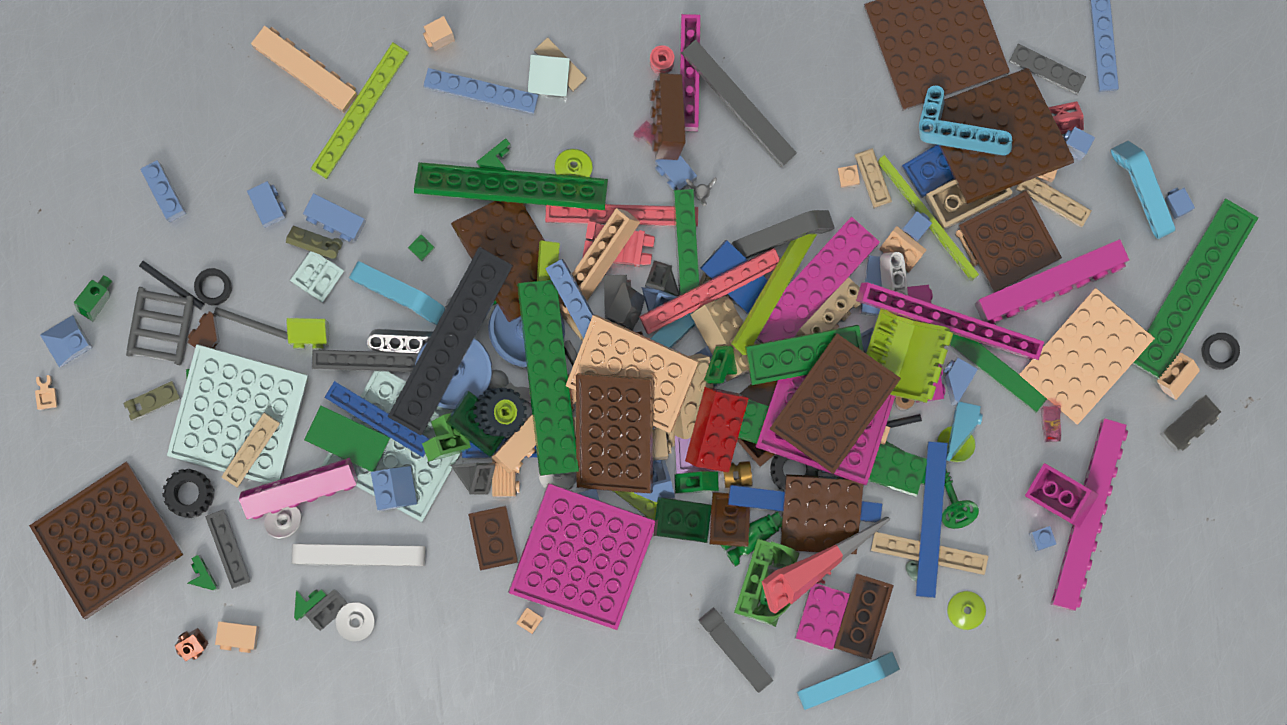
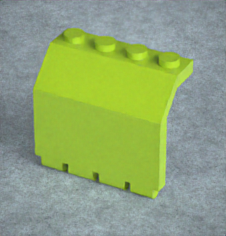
(910, 352)

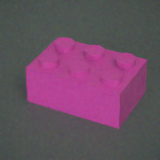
(1061, 495)
(822, 616)

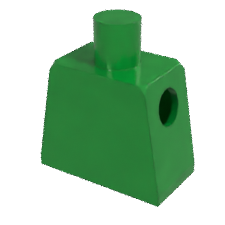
(90, 304)

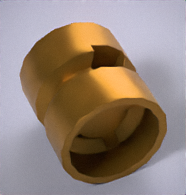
(744, 475)

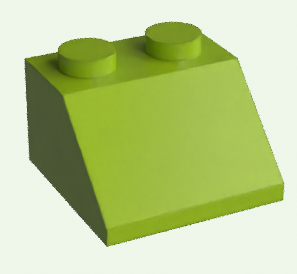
(307, 332)

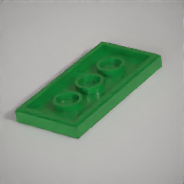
(347, 439)

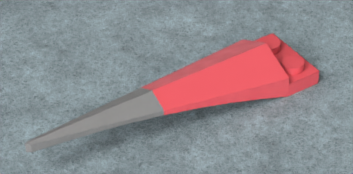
(794, 580)

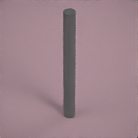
(251, 323)

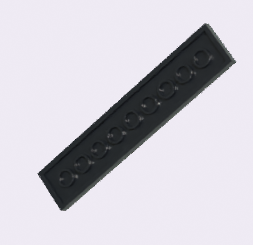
(450, 341)

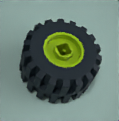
(500, 412)

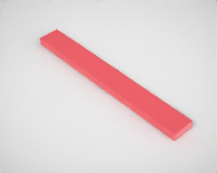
(644, 213)
(710, 291)

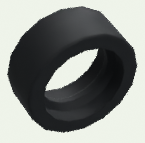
(212, 272)
(1206, 351)

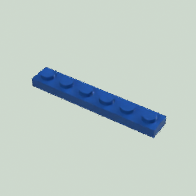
(376, 418)

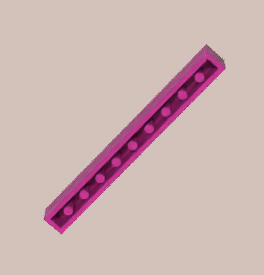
(956, 322)
(1082, 539)

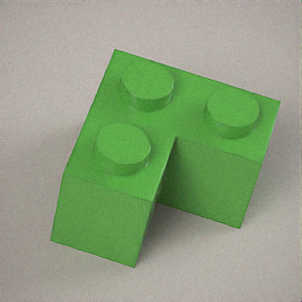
(447, 440)

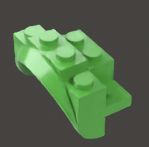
(757, 572)

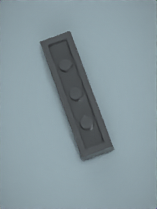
(1047, 69)
(227, 549)

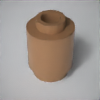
(901, 405)

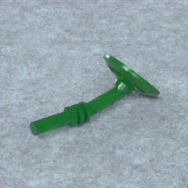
(957, 508)

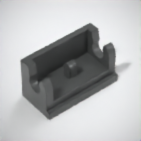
(326, 610)

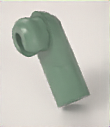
(911, 569)

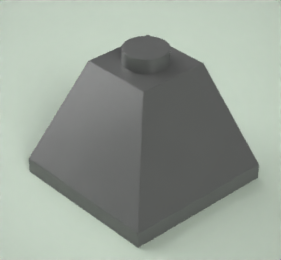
(626, 307)

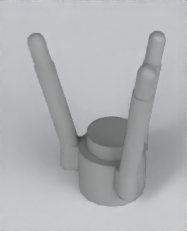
(702, 191)

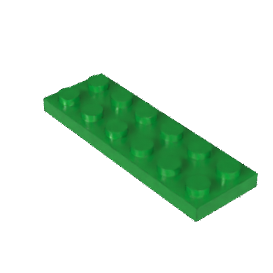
(793, 355)

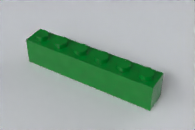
(685, 240)

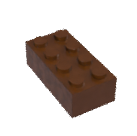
(667, 116)
(863, 616)

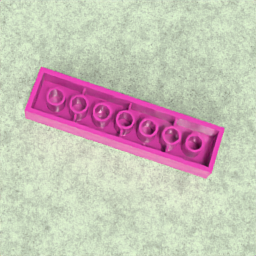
(819, 280)
(1052, 281)

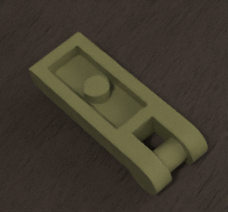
(314, 242)
(152, 400)

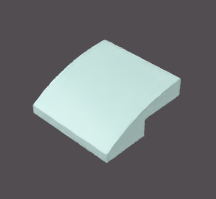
(548, 75)
(316, 275)

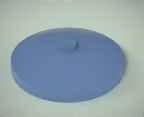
(508, 337)
(472, 375)

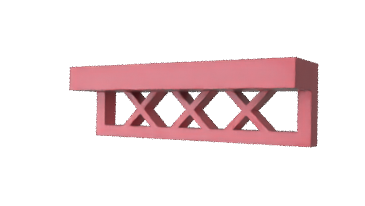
(1066, 120)

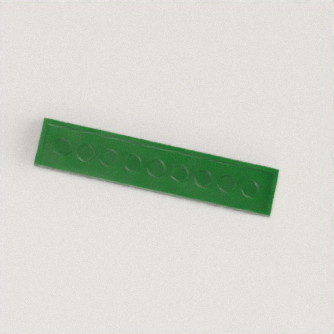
(511, 186)
(1195, 286)
(547, 377)
(891, 466)

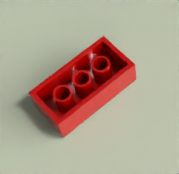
(716, 429)

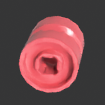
(662, 59)

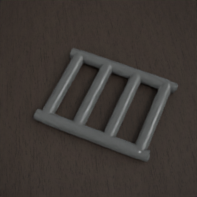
(136, 331)

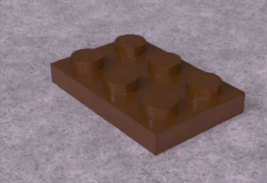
(728, 522)
(493, 538)

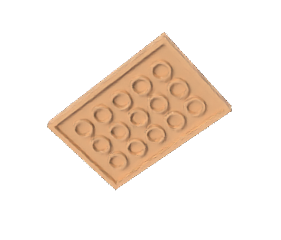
(621, 352)
(1087, 356)

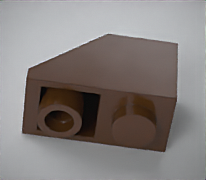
(206, 333)

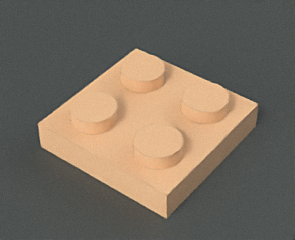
(901, 242)

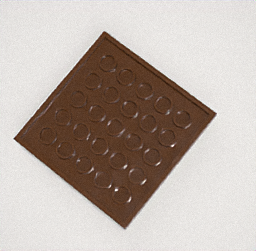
(935, 45)
(1010, 106)
(106, 540)

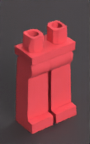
(631, 252)

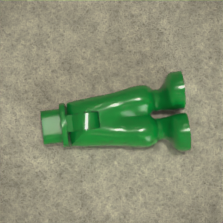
(759, 529)

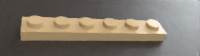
(948, 556)

